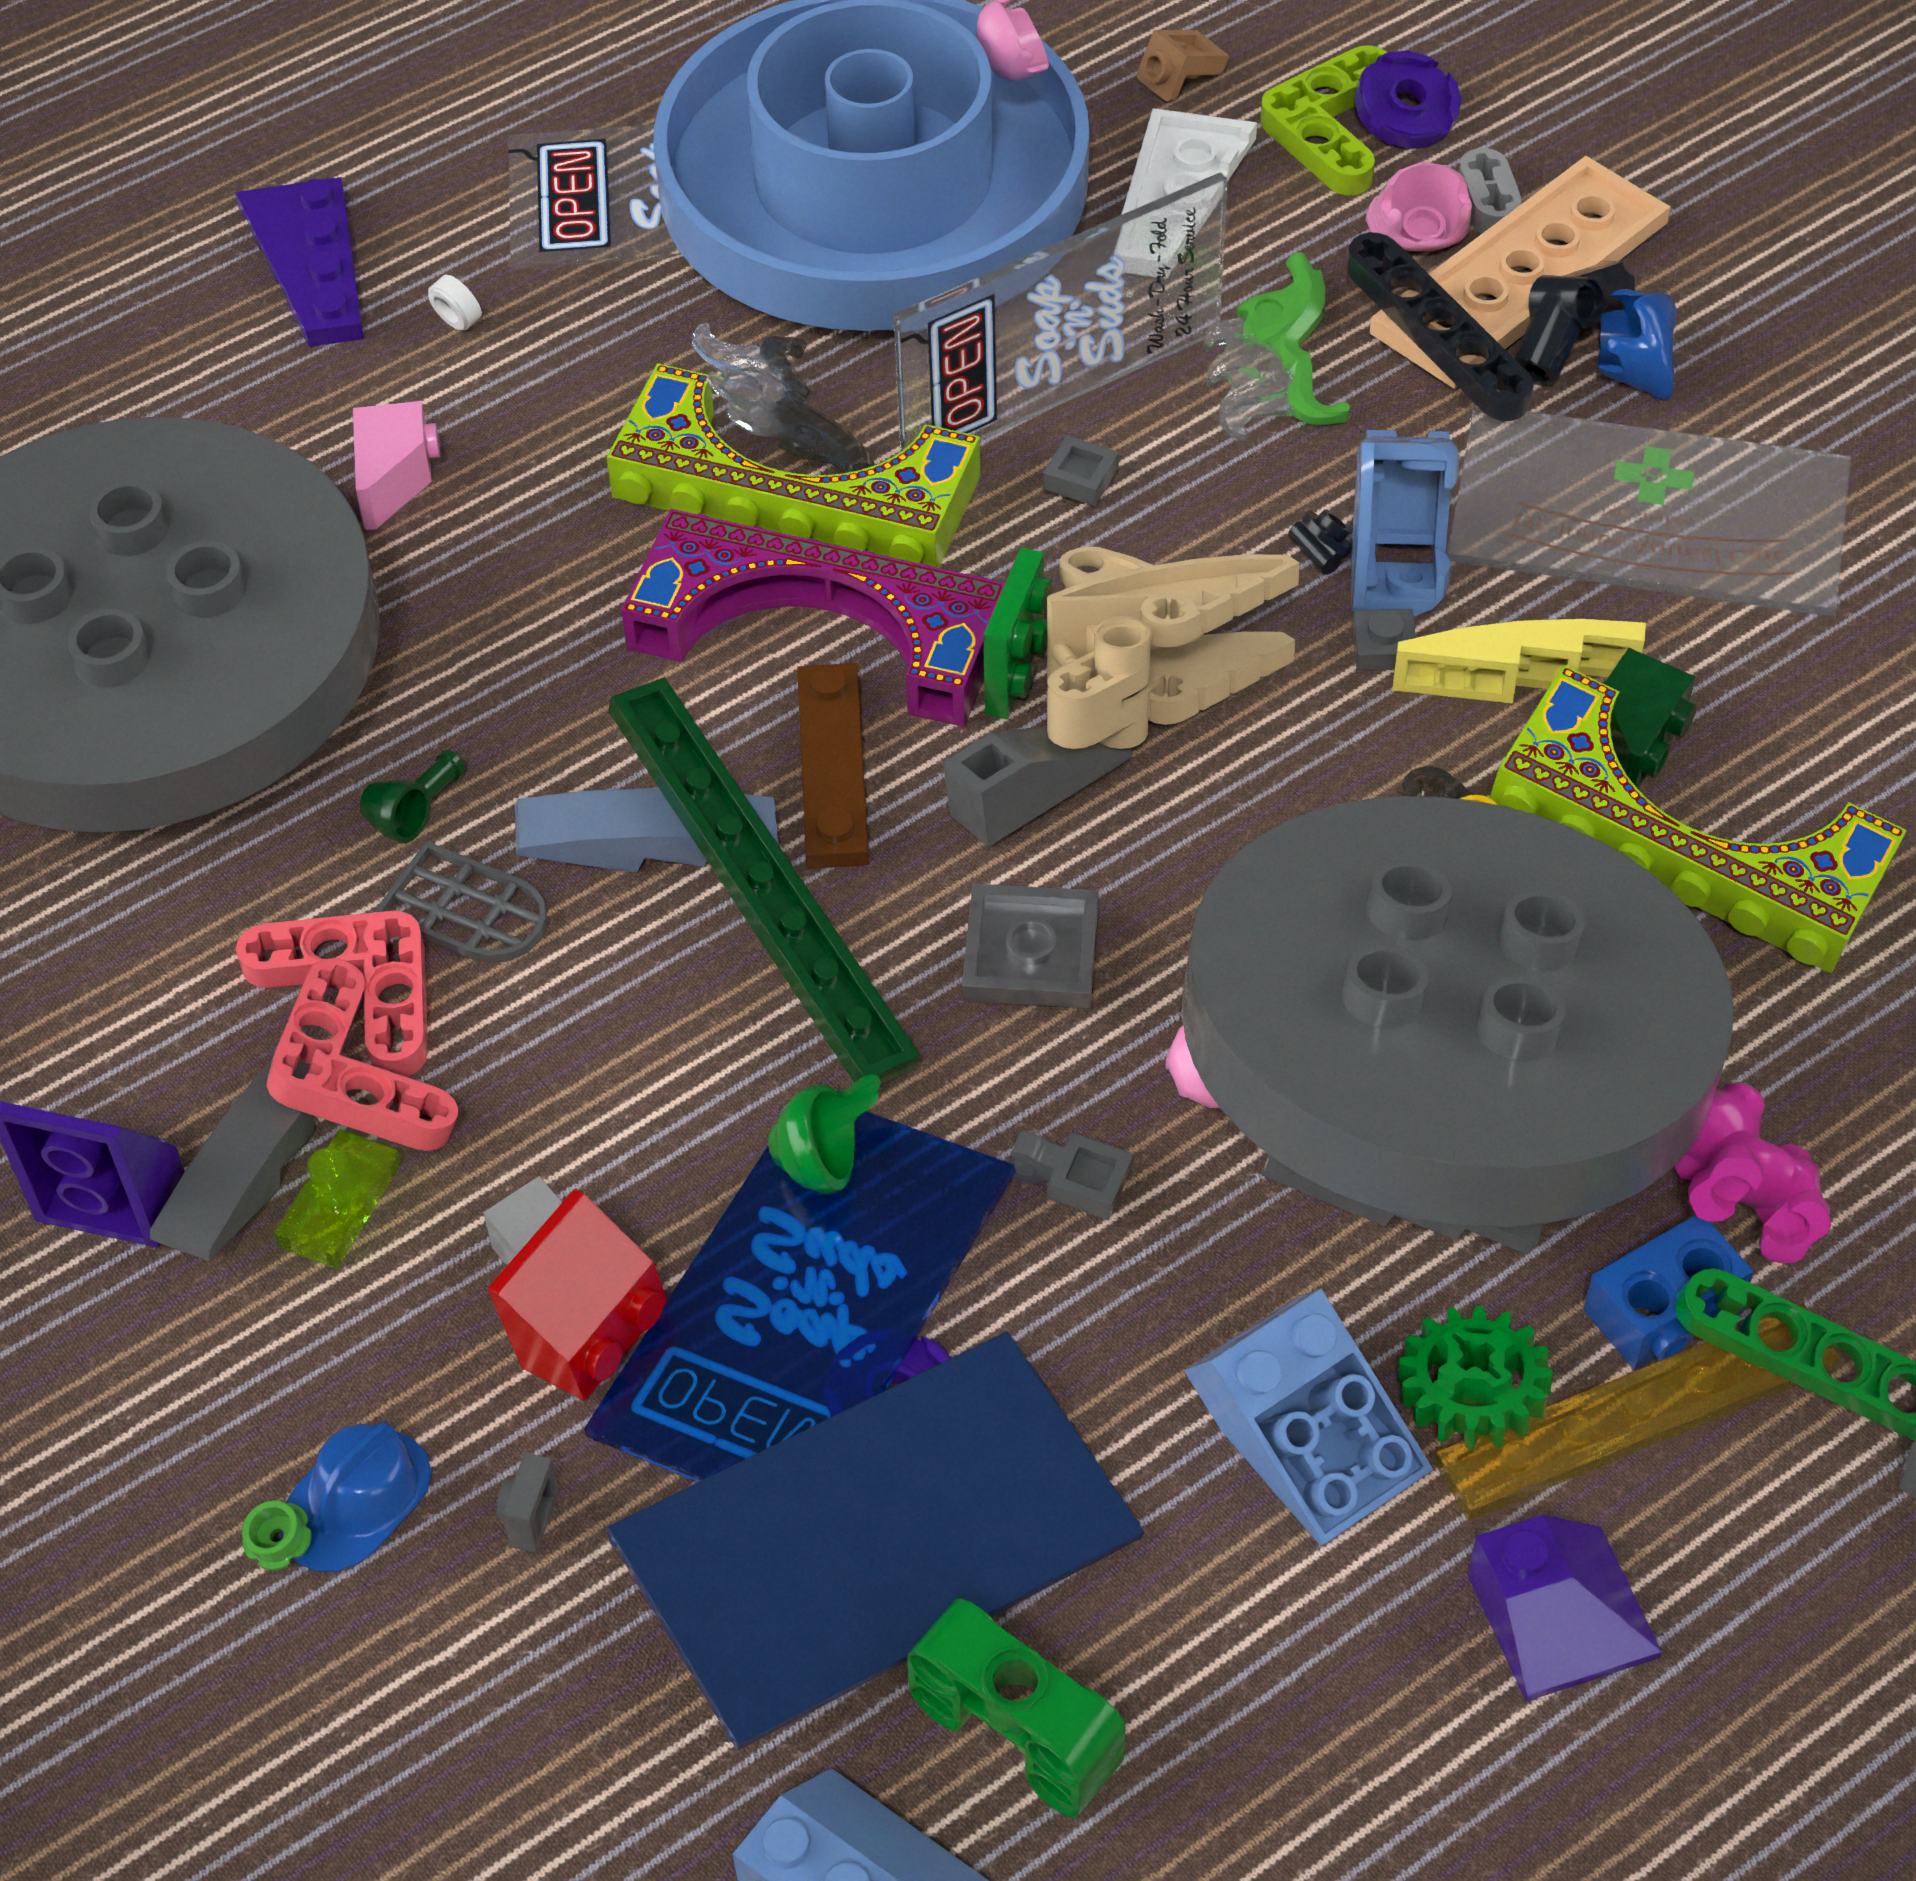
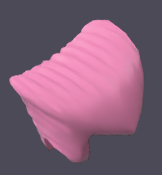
(1422, 208)

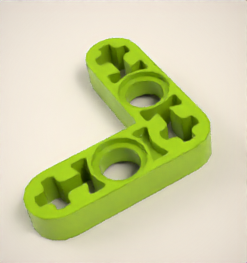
(1297, 112)

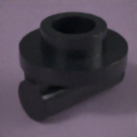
(1321, 539)

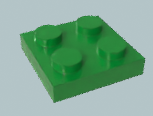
(1016, 634)

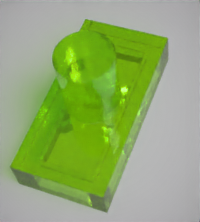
(337, 1198)

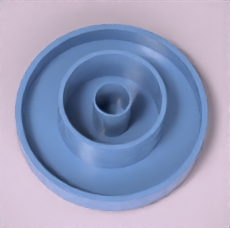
(863, 159)

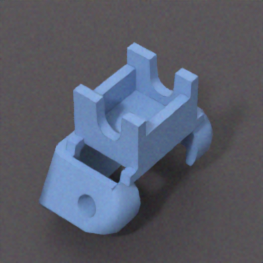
(1402, 500)

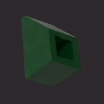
(1648, 712)

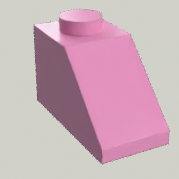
(391, 458)

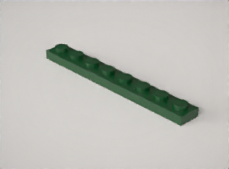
(763, 883)

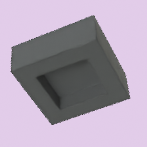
(1080, 470)
(1377, 636)
(528, 1502)

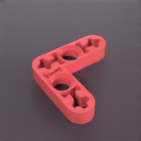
(367, 944)
(332, 1075)

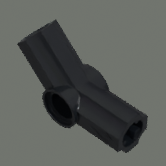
(1561, 309)

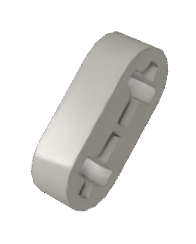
(1498, 190)

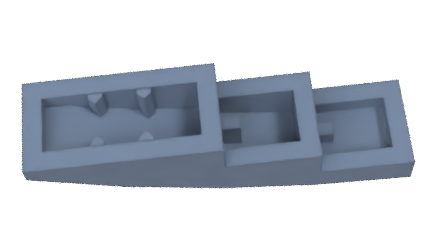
(612, 828)

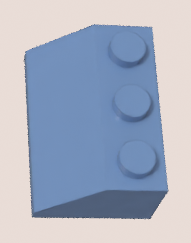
(841, 1834)

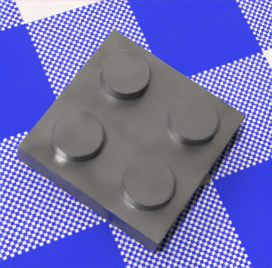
(1030, 945)

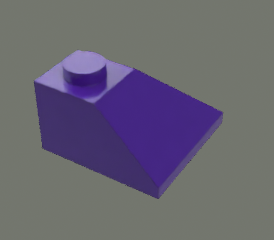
(1558, 1604)

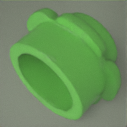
(264, 1523)

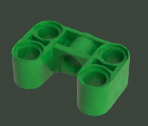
(1063, 1728)

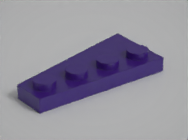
(309, 254)

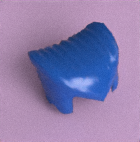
(1639, 342)

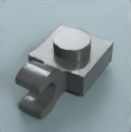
(1080, 1175)

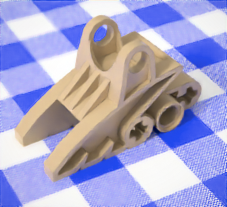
(1135, 647)

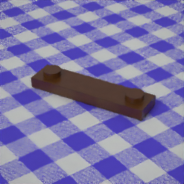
(832, 766)

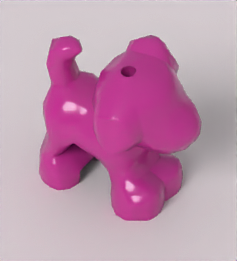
(1737, 1166)

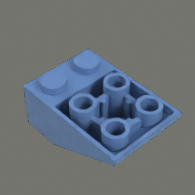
(1310, 1416)

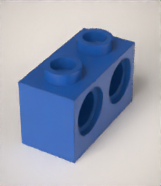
(1651, 1281)

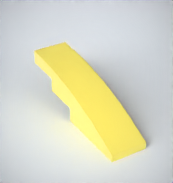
(1497, 657)

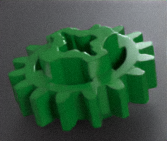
(1475, 1377)

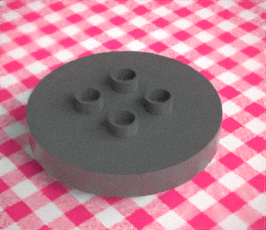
(171, 621)
(1455, 1010)

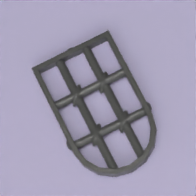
(455, 886)

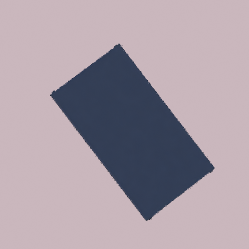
(862, 1532)

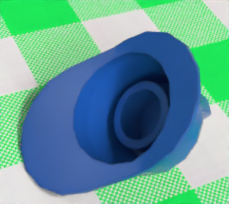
(359, 1493)

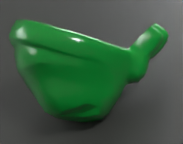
(817, 1133)

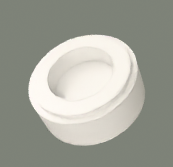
(454, 302)

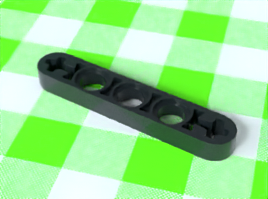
(1440, 346)

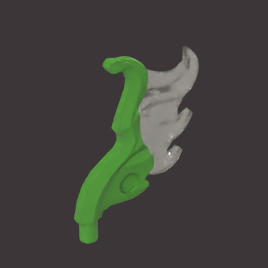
(1264, 355)

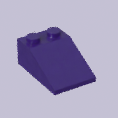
(89, 1172)

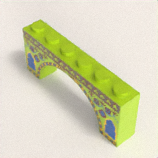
(894, 509)
(1788, 893)

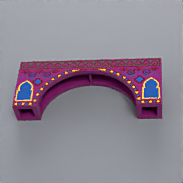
(720, 569)

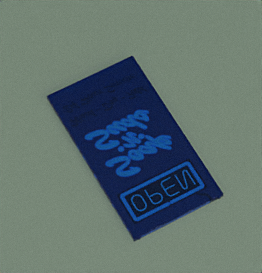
(800, 1301)

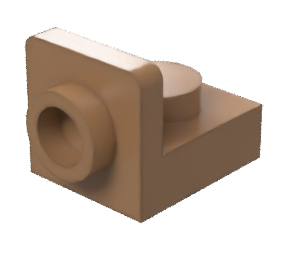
(1177, 56)

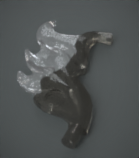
(775, 399)

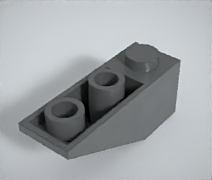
(1018, 777)

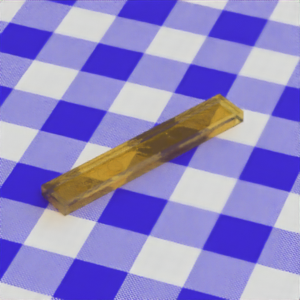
(1613, 1422)

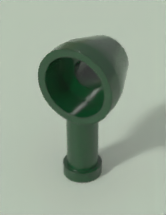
(403, 806)

